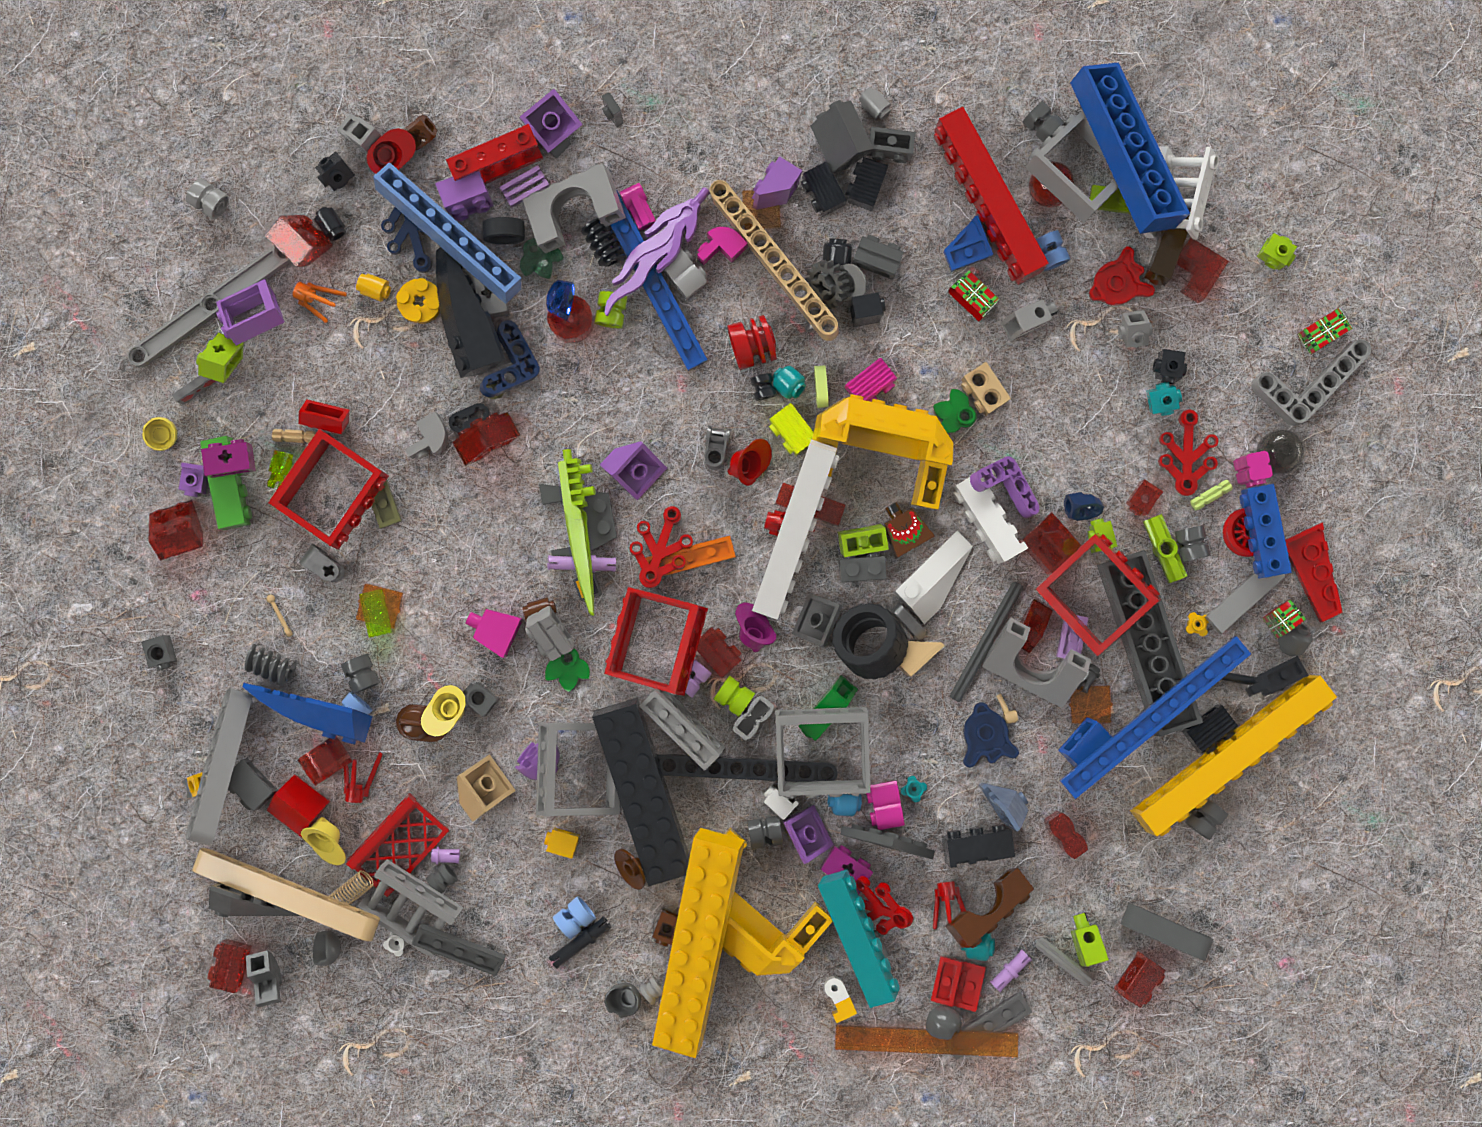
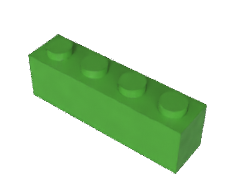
(228, 495)

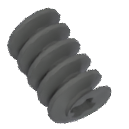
(269, 667)

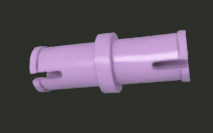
(1010, 970)

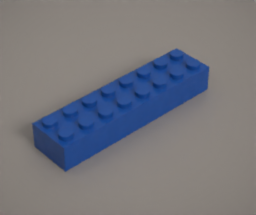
(1129, 148)

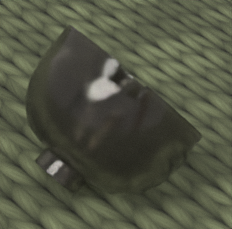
(1284, 450)

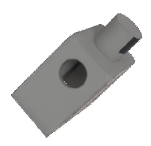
(1028, 319)

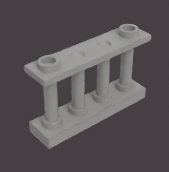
(415, 890)

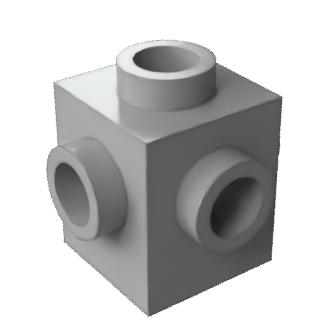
(1135, 329)

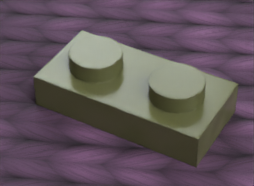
(386, 508)

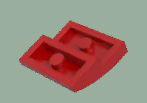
(958, 983)

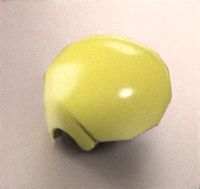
(159, 433)

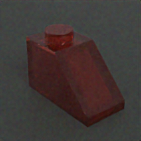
(1037, 619)

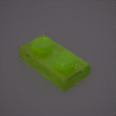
(375, 613)

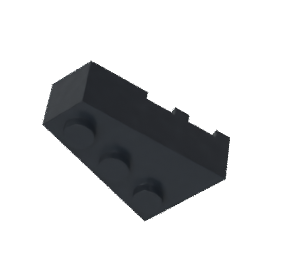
(978, 845)

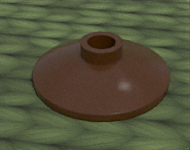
(630, 868)

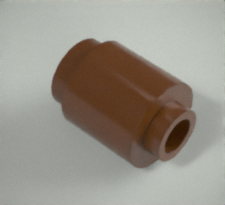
(536, 606)

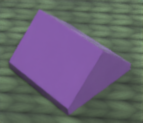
(808, 834)

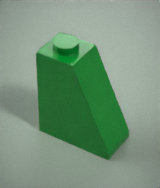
(837, 696)

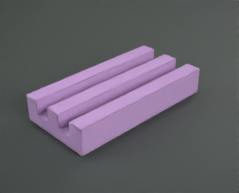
(536, 170)

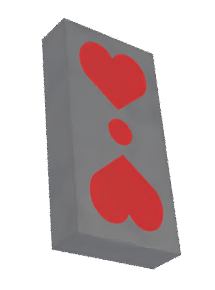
(192, 389)

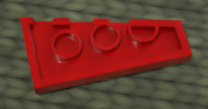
(1313, 568)

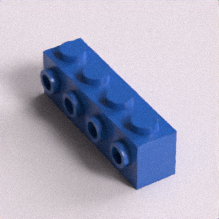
(1265, 531)

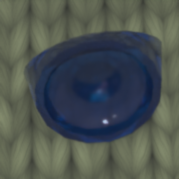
(560, 298)

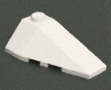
(930, 583)

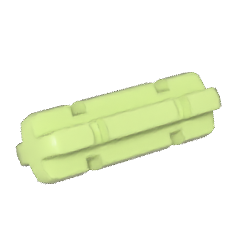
(1211, 495)

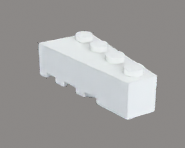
(989, 521)

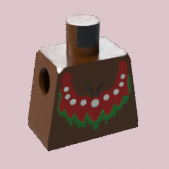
(905, 530)

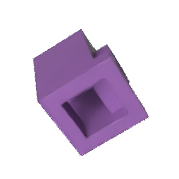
(199, 484)

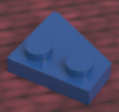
(968, 247)

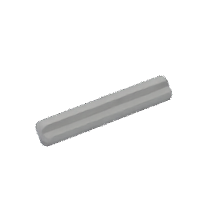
(1064, 961)

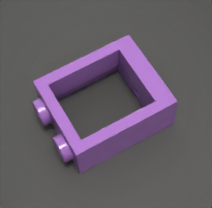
(246, 300)

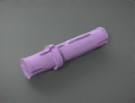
(567, 563)

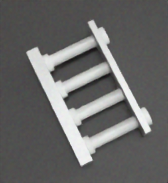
(1202, 184)

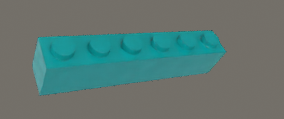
(859, 938)

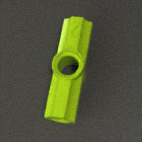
(1159, 534)

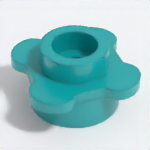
(920, 788)

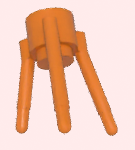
(306, 293)

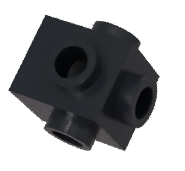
(334, 172)
(1170, 366)

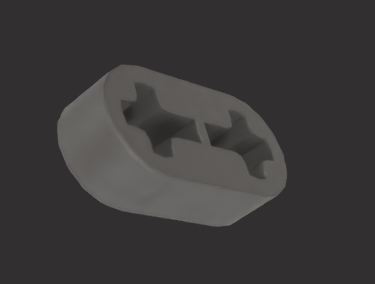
(909, 622)

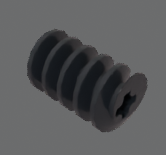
(601, 243)

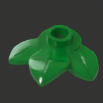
(951, 411)
(567, 672)

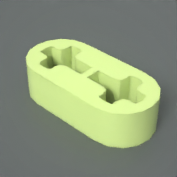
(821, 386)

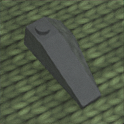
(232, 902)

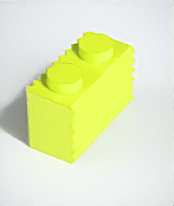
(792, 429)

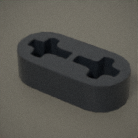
(467, 413)

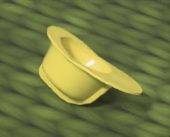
(443, 711)
(324, 840)

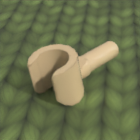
(1009, 716)

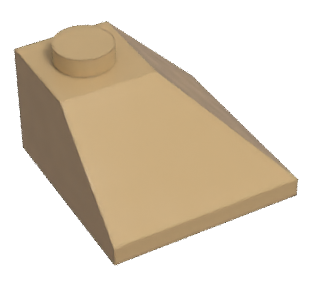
(917, 655)
(482, 787)

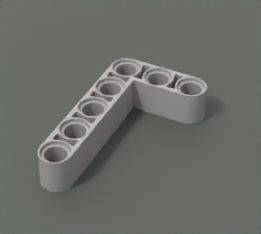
(1317, 387)

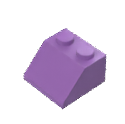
(551, 120)

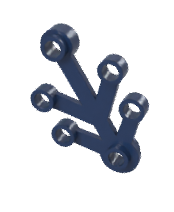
(407, 227)

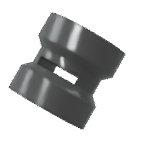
(442, 878)

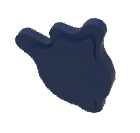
(986, 735)

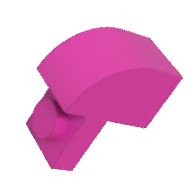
(726, 241)

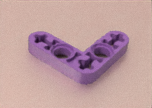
(1026, 507)

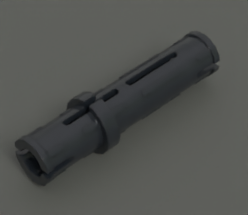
(581, 941)

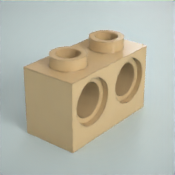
(991, 385)

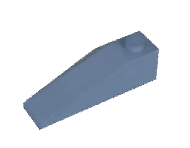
(1007, 804)

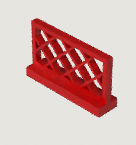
(386, 829)

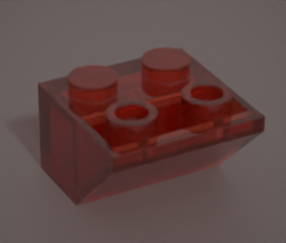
(298, 239)
(175, 530)
(1050, 543)

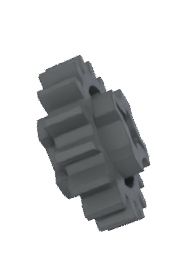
(828, 283)

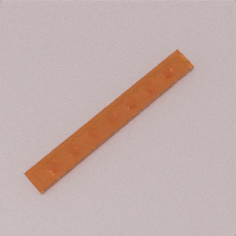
(920, 1041)

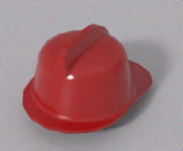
(394, 147)
(751, 462)

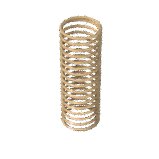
(347, 884)

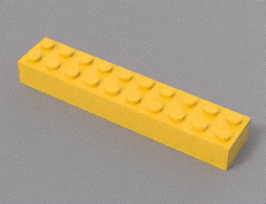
(1226, 763)
(698, 942)

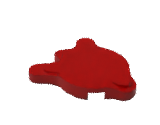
(1119, 281)

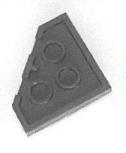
(888, 840)

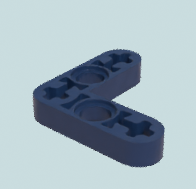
(517, 368)

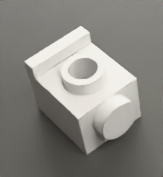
(780, 805)

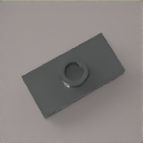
(612, 110)

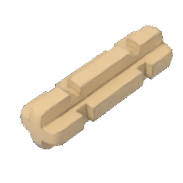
(295, 436)

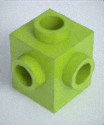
(1277, 252)

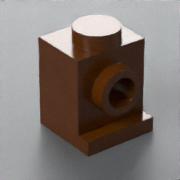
(661, 936)

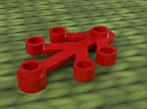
(1187, 455)
(660, 551)
(899, 915)

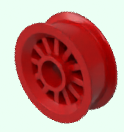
(1229, 534)

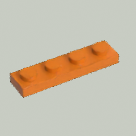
(700, 555)

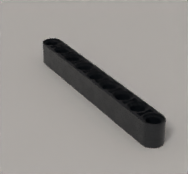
(748, 764)

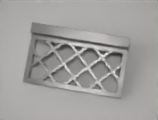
(683, 727)

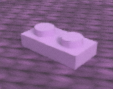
(1069, 639)

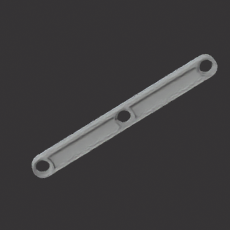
(198, 314)

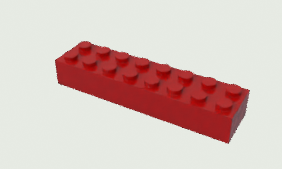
(990, 196)

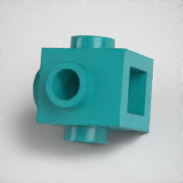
(1156, 396)

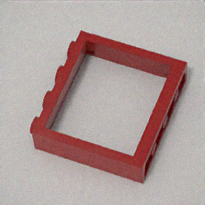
(303, 468)
(1070, 617)
(686, 650)

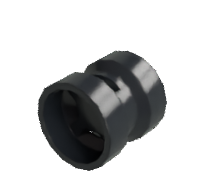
(763, 386)

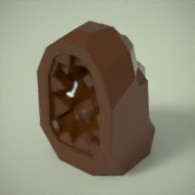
(422, 130)

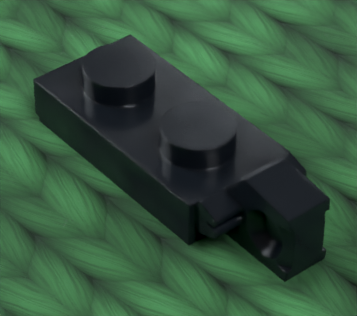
(1278, 677)

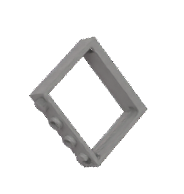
(1057, 182)
(822, 716)
(546, 774)

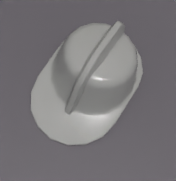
(856, 280)

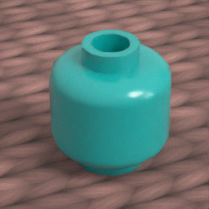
(789, 382)
(982, 951)

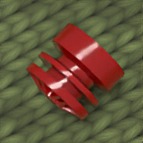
(752, 342)

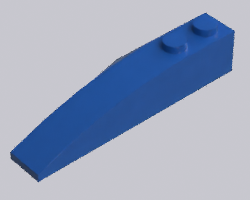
(316, 714)

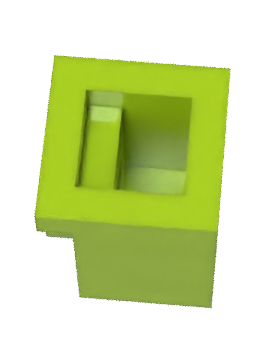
(1101, 527)

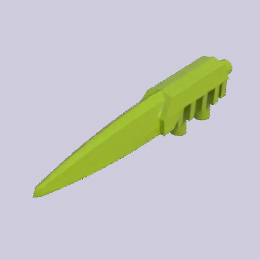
(576, 520)

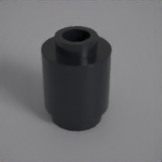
(330, 223)

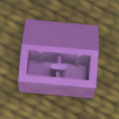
(778, 185)
(464, 196)

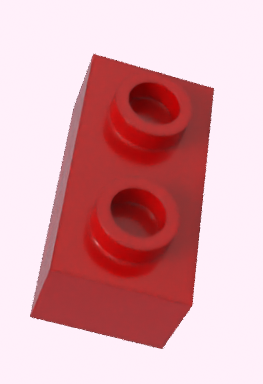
(323, 416)

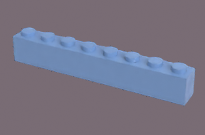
(447, 233)

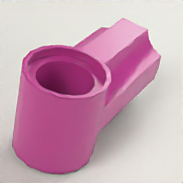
(635, 202)

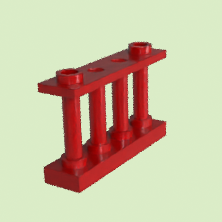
(497, 156)

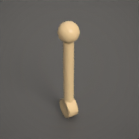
(271, 599)

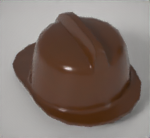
(409, 724)

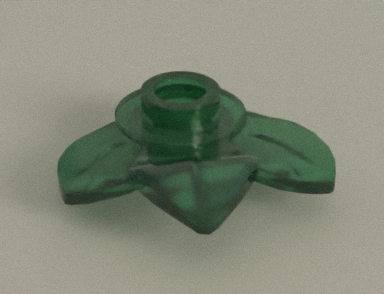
(539, 260)

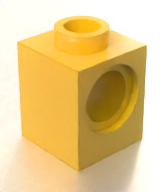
(561, 842)

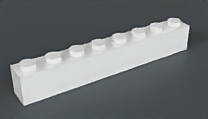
(794, 529)

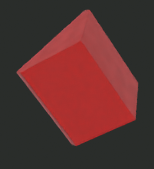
(297, 804)

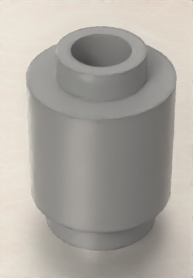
(875, 103)

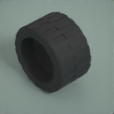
(856, 622)

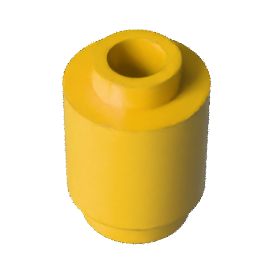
(373, 287)

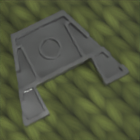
(599, 517)

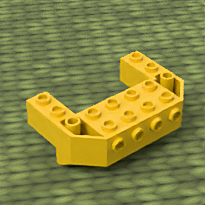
(891, 432)
(761, 944)

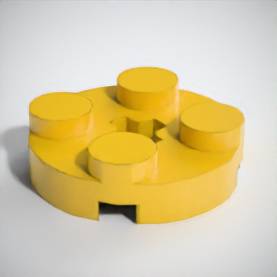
(406, 299)

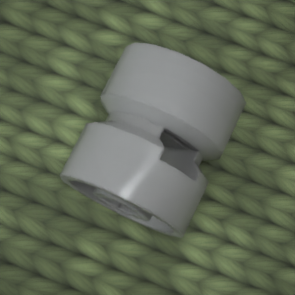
(205, 197)

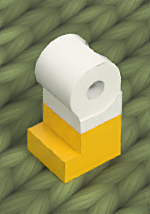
(837, 991)

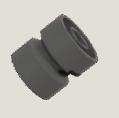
(1050, 125)
(1192, 543)
(360, 673)
(1206, 819)
(765, 832)

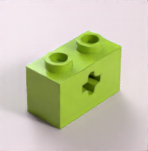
(219, 358)
(862, 540)

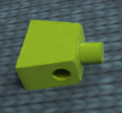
(1091, 951)

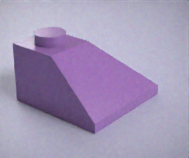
(633, 468)

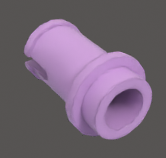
(445, 855)

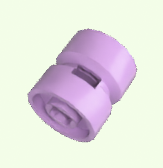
(701, 676)

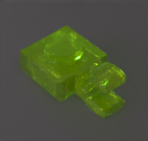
(279, 466)

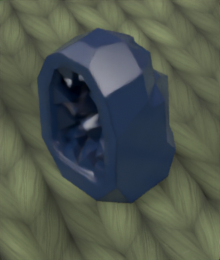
(1082, 506)

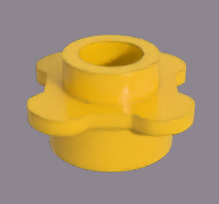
(1191, 626)

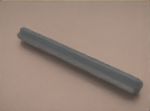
(986, 641)

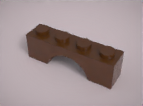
(1010, 890)

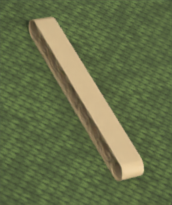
(770, 250)
(286, 894)

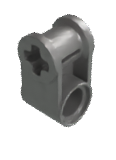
(716, 442)
(320, 562)

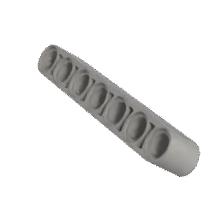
(218, 767)

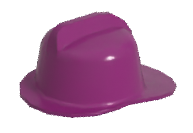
(754, 627)

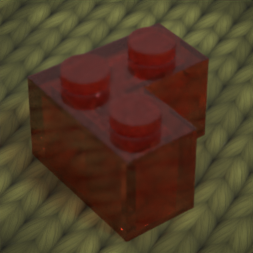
(1204, 269)
(485, 436)

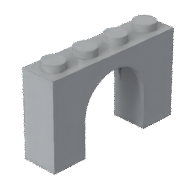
(545, 205)
(1051, 685)

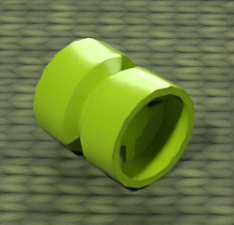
(616, 317)
(734, 696)

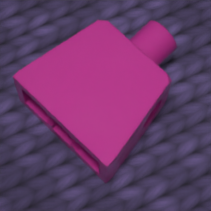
(495, 630)

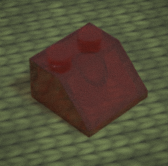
(1140, 980)

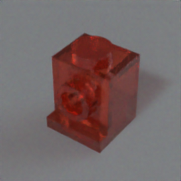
(1135, 502)

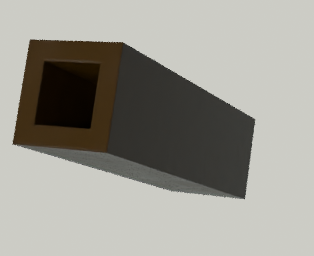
(1166, 255)

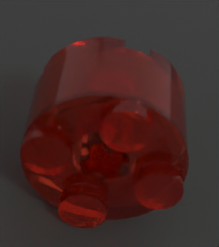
(577, 330)
(324, 760)

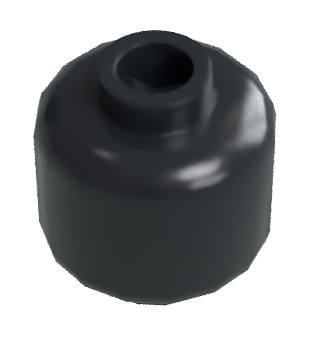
(838, 251)

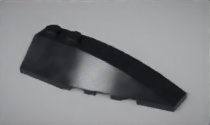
(466, 324)

